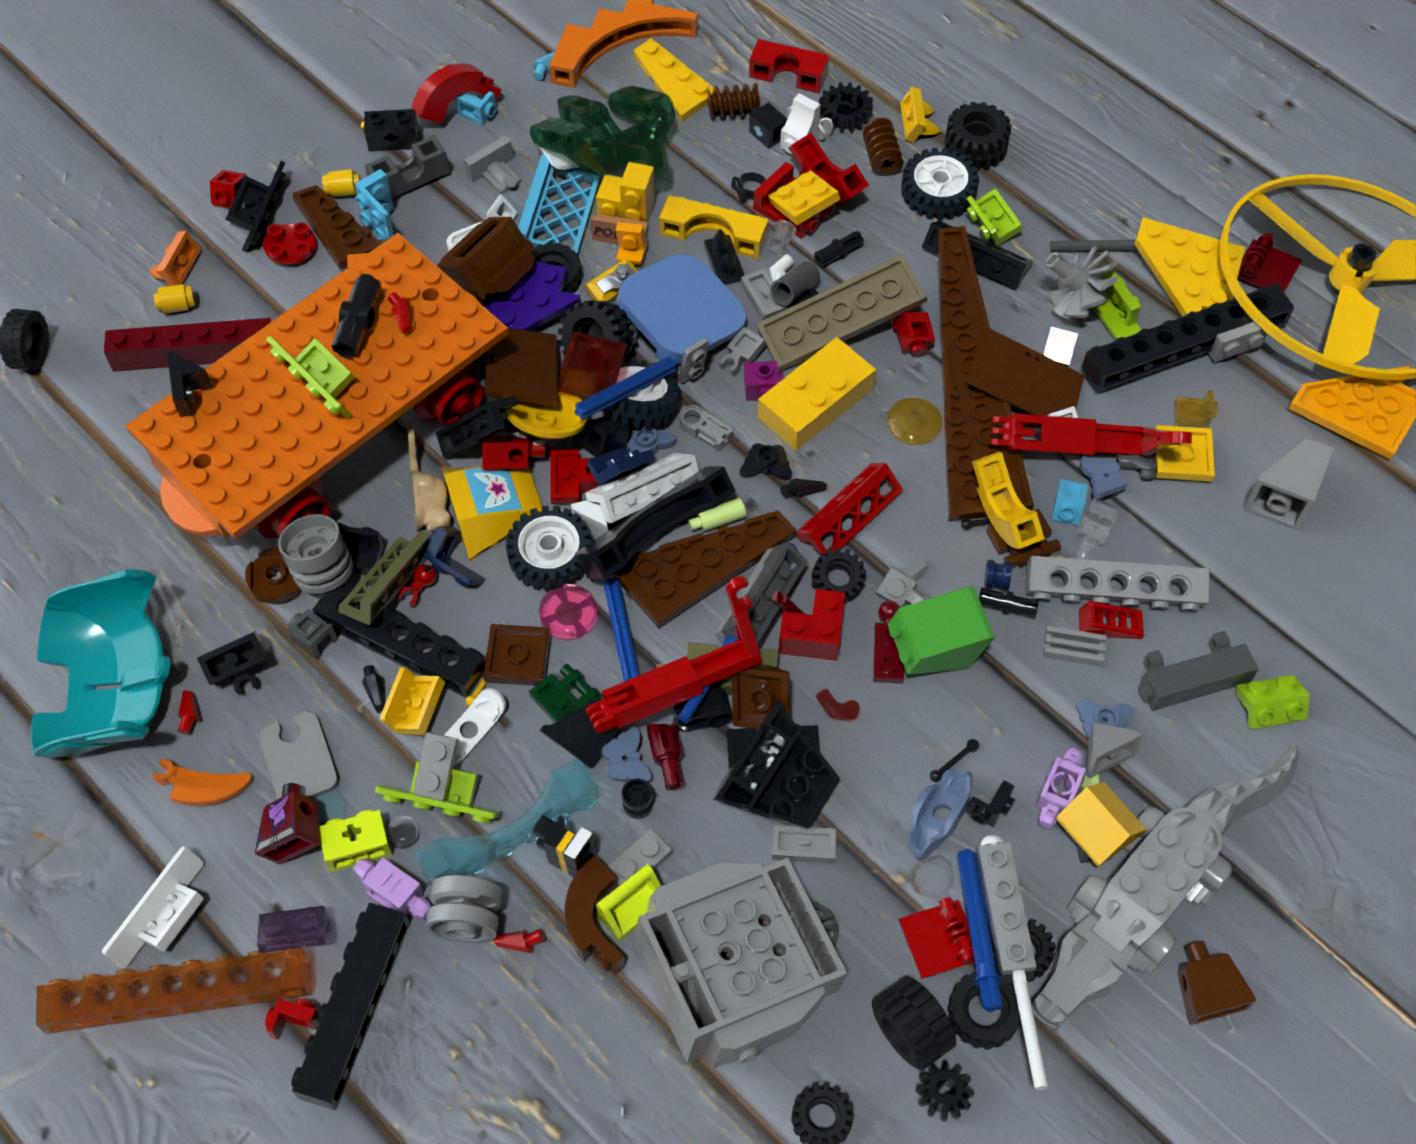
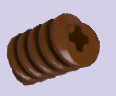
(733, 100)
(882, 147)

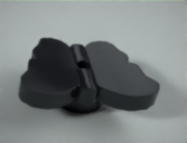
(766, 460)

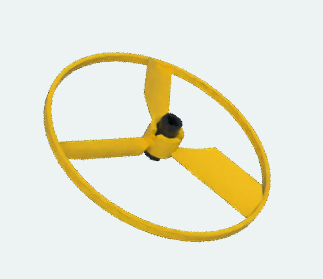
(1350, 276)

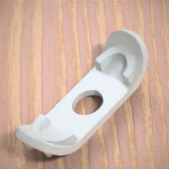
(484, 714)

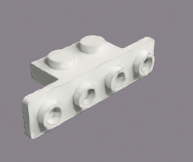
(159, 912)

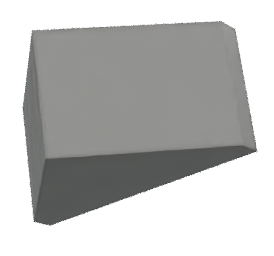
(1110, 747)

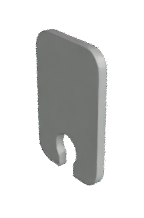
(300, 761)

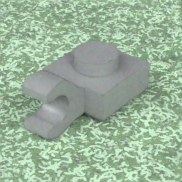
(900, 587)

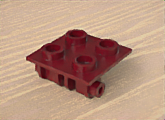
(1267, 265)

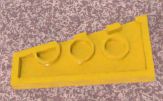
(673, 78)

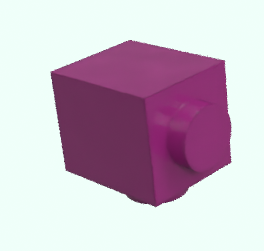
(760, 378)

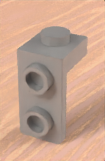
(692, 361)

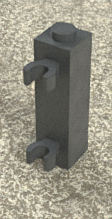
(1197, 676)

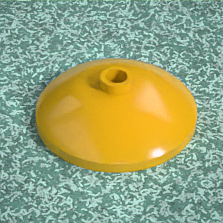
(548, 420)

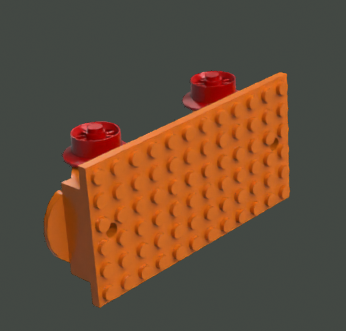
(265, 440)

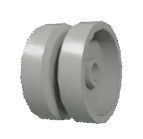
(464, 909)

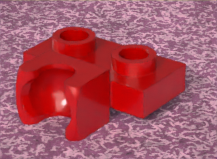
(569, 476)

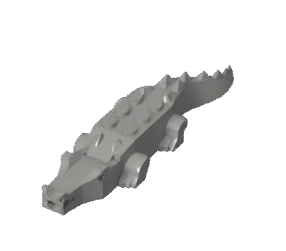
(1169, 864)

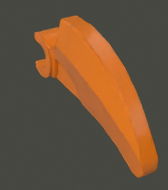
(198, 787)

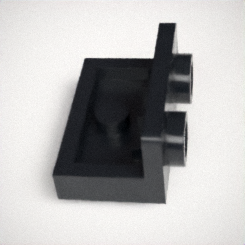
(364, 546)

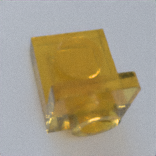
(1195, 411)

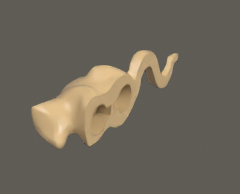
(428, 492)

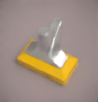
(606, 286)

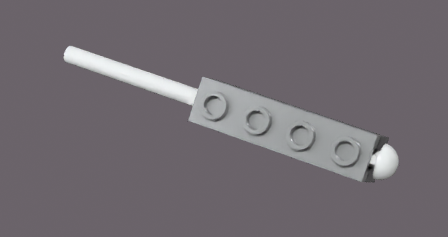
(1010, 937)

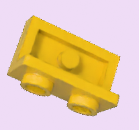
(411, 702)

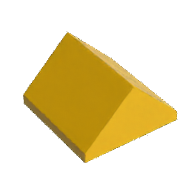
(1100, 823)

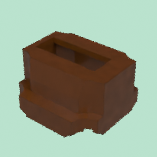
(489, 258)

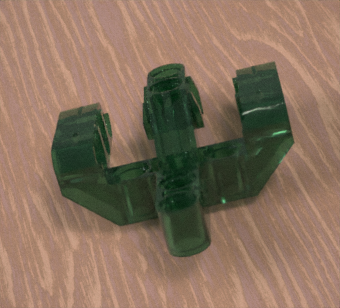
(595, 141)

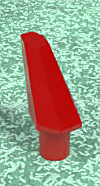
(401, 311)
(187, 712)
(520, 940)

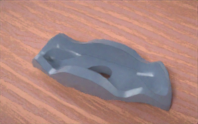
(927, 831)

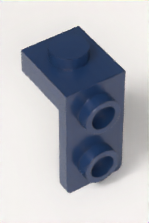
(438, 553)

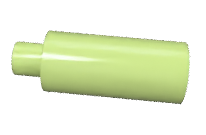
(718, 515)

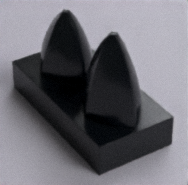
(723, 258)

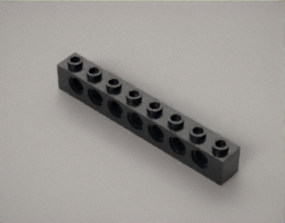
(1178, 339)

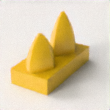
(913, 116)

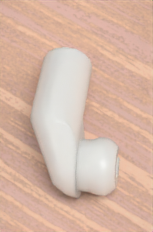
(780, 267)

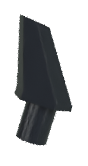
(802, 486)
(373, 685)

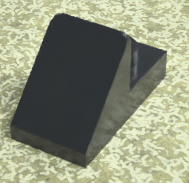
(184, 379)

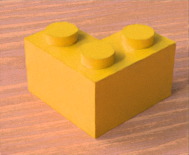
(628, 196)

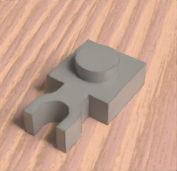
(744, 348)

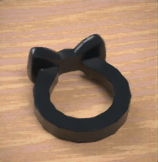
(737, 183)

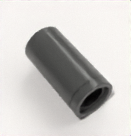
(795, 283)

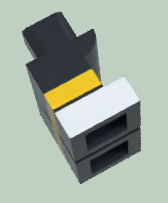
(562, 847)

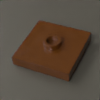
(516, 654)

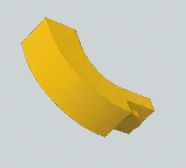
(1004, 509)

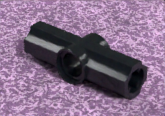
(356, 316)

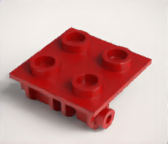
(938, 938)

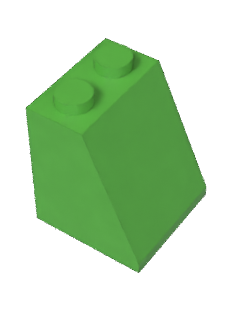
(941, 632)

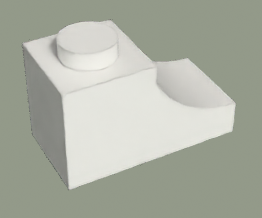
(801, 121)

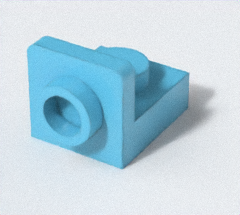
(475, 108)
(1069, 502)

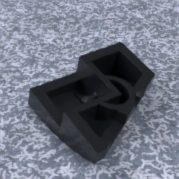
(578, 736)

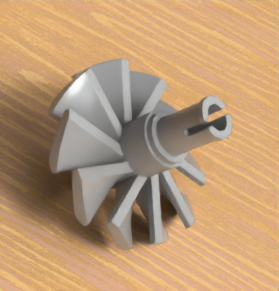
(1080, 285)

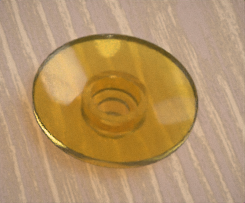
(914, 429)

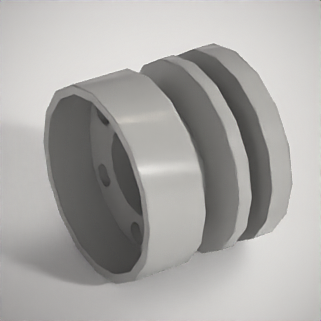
(315, 553)

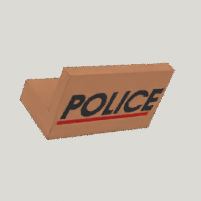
(604, 227)

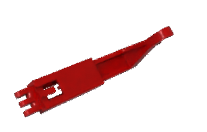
(1082, 436)
(682, 677)

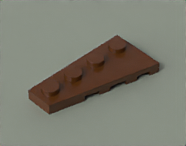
(334, 226)

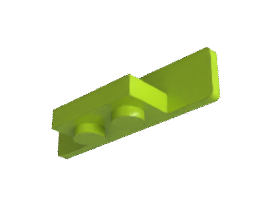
(1120, 310)
(322, 371)
(458, 799)

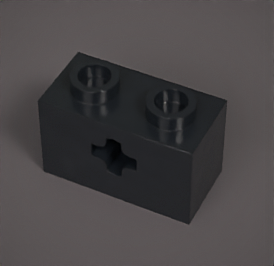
(391, 129)

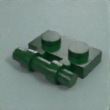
(554, 695)

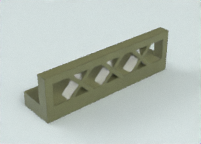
(386, 584)

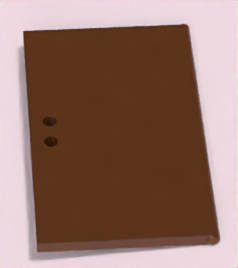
(523, 367)
(1016, 377)

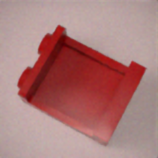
(761, 202)

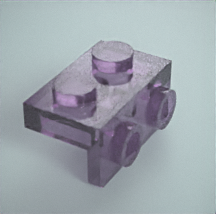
(292, 929)

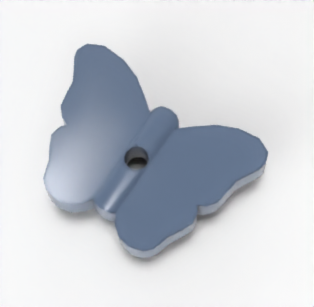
(650, 438)
(1103, 475)
(1114, 716)
(626, 747)

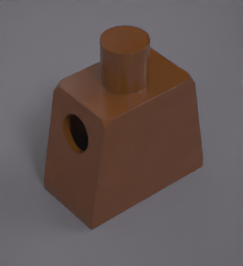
(1212, 986)

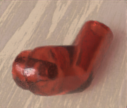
(835, 710)

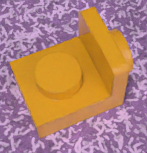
(631, 242)

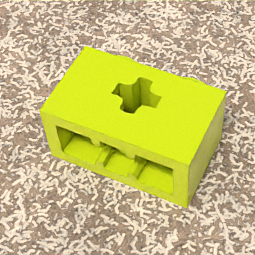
(343, 852)

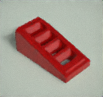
(1092, 615)

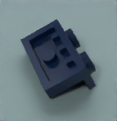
(617, 464)

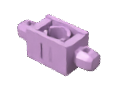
(1069, 771)
(392, 887)

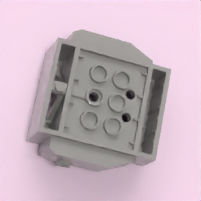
(755, 995)

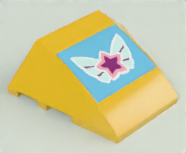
(489, 503)

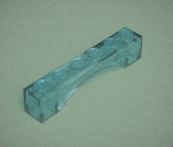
(565, 793)

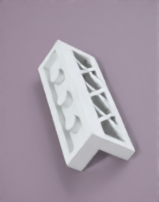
(642, 486)

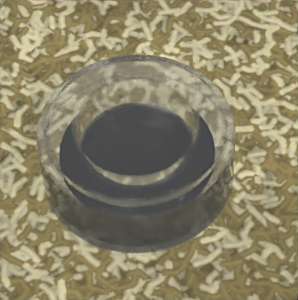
(403, 832)

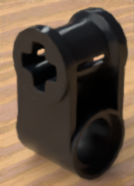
(712, 712)

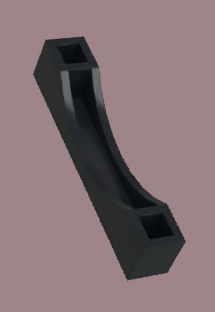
(622, 542)

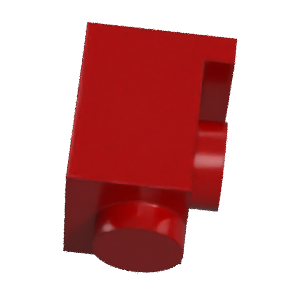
(914, 332)

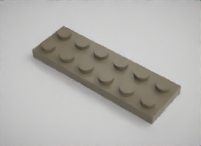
(842, 312)

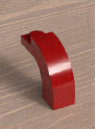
(446, 84)
(812, 158)

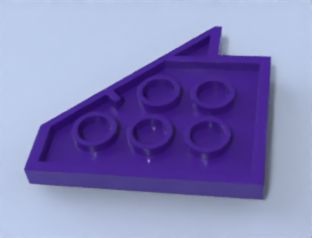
(533, 298)

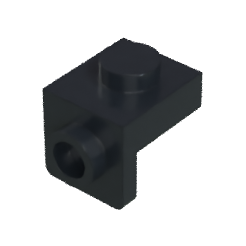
(990, 813)

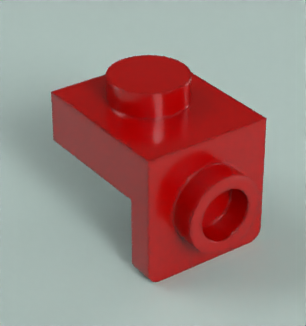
(298, 1013)

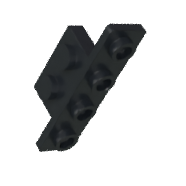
(250, 204)

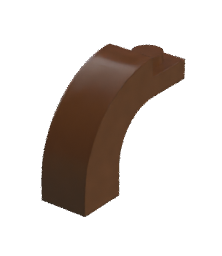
(588, 888)

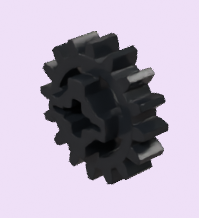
(846, 105)

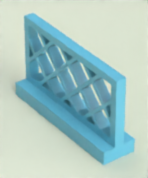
(538, 196)

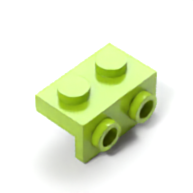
(995, 217)
(1274, 701)

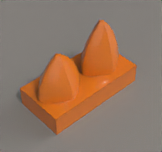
(177, 259)

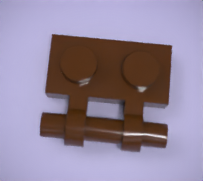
(1020, 556)

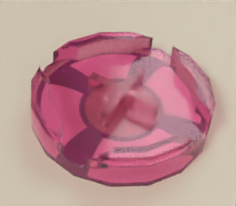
(568, 612)

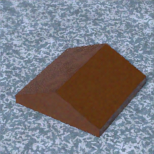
(757, 692)

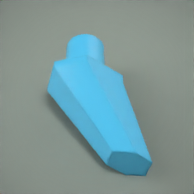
(542, 66)

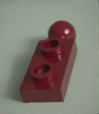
(886, 660)

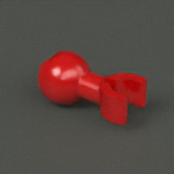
(421, 579)

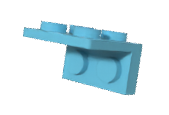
(375, 204)

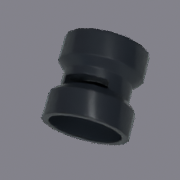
(640, 792)

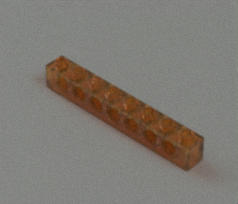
(54, 998)

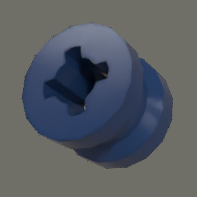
(998, 575)

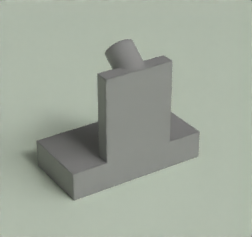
(491, 165)

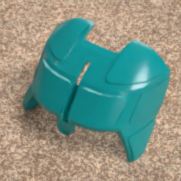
(103, 641)

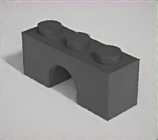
(425, 164)

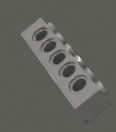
(1192, 580)

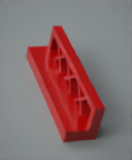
(844, 501)

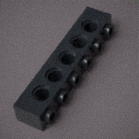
(459, 678)

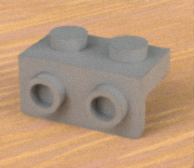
(1237, 341)

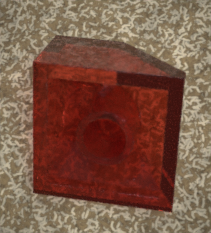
(590, 364)

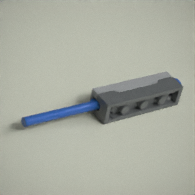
(774, 572)

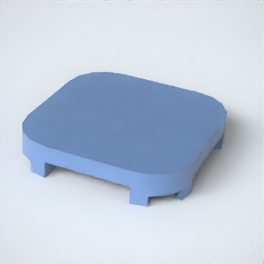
(680, 305)

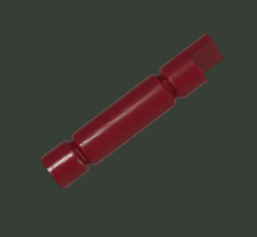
(785, 603)

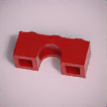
(772, 58)

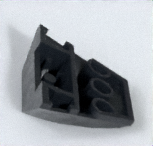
(779, 773)

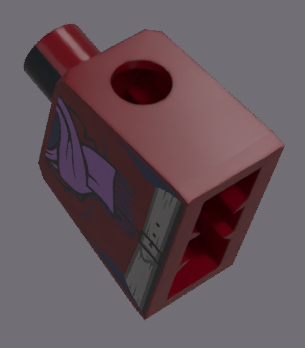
(288, 826)

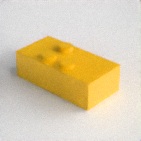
(816, 393)

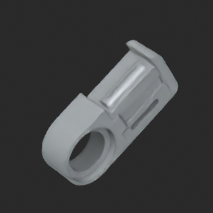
(707, 428)

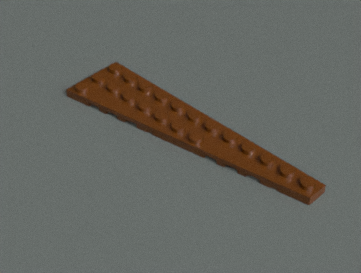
(966, 407)

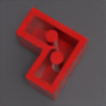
(816, 633)

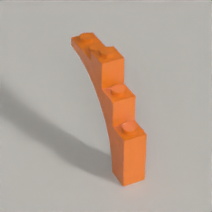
(611, 29)

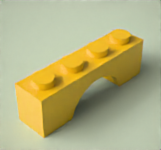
(685, 217)

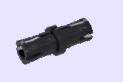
(1008, 602)

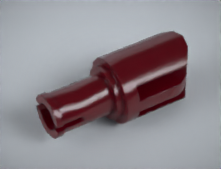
(667, 753)

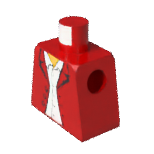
(510, 450)

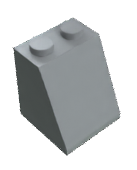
(1291, 484)

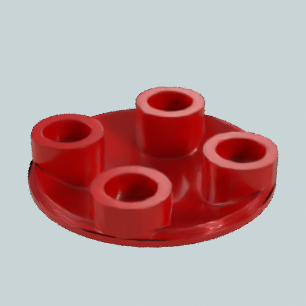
(289, 243)

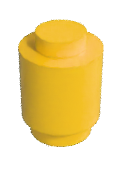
(340, 182)
(174, 298)

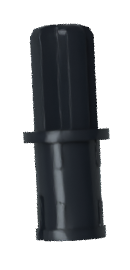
(838, 249)

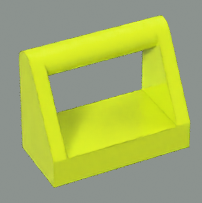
(625, 904)

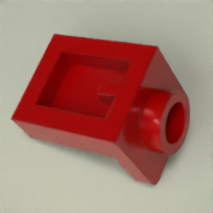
(225, 187)

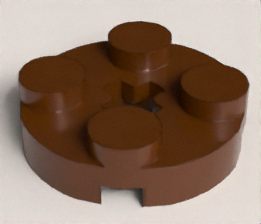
(265, 588)

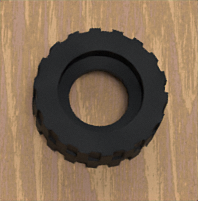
(563, 256)
(24, 339)
(977, 1034)

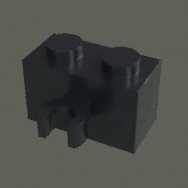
(233, 660)

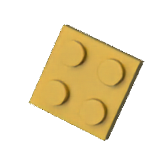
(804, 197)
(1187, 460)

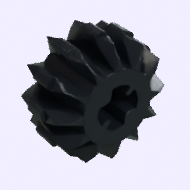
(954, 1100)

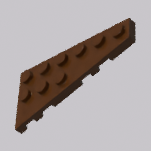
(693, 567)

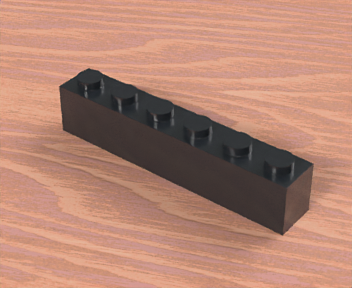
(350, 1007)

